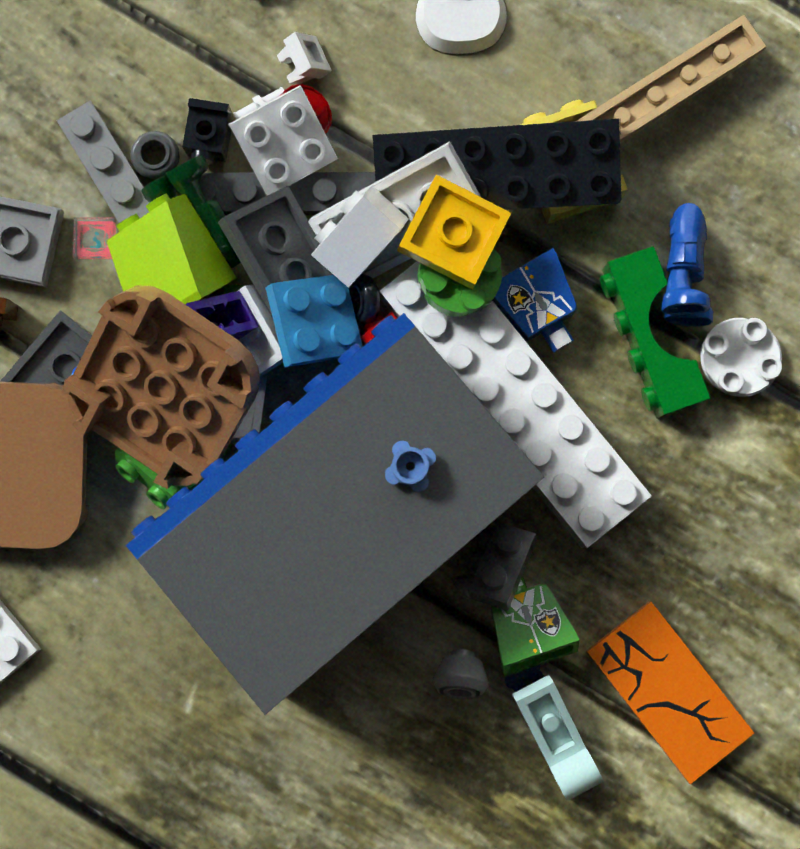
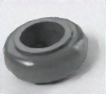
(148, 140)

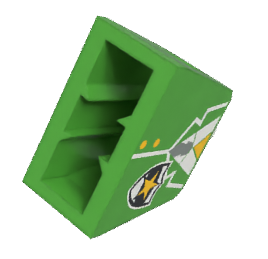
(532, 630)

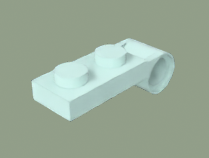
(557, 737)

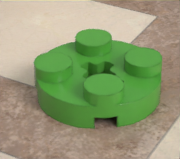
(456, 298)

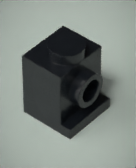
(212, 116)

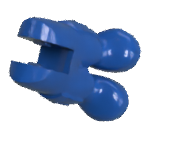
(686, 266)

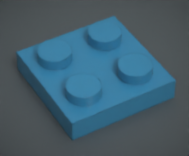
(313, 319)

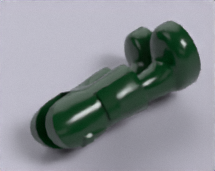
(186, 181)

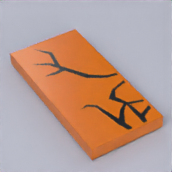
(670, 692)

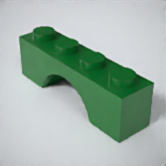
(668, 380)

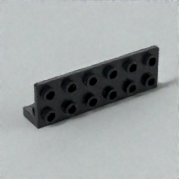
(522, 163)

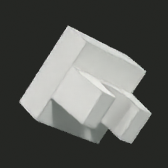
(307, 57)

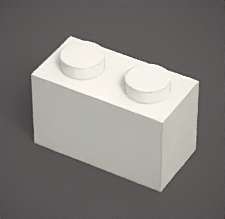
(359, 236)

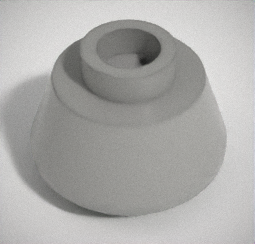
(461, 676)

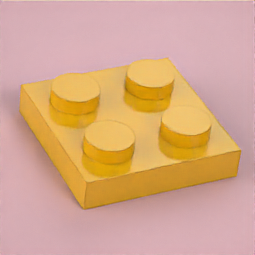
(454, 231)

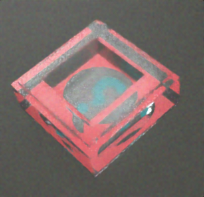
(91, 237)

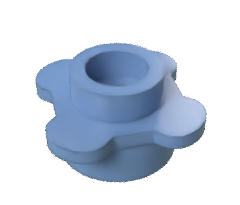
(417, 477)

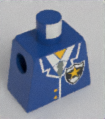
(538, 300)

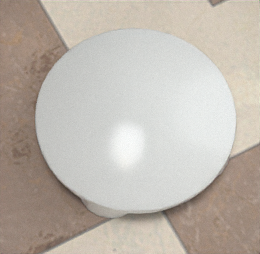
(741, 356)

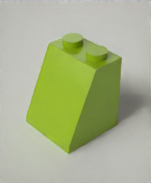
(169, 251)

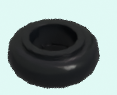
(365, 299)

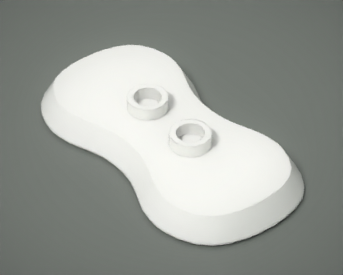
(461, 24)

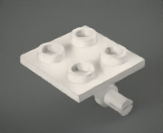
(282, 138)

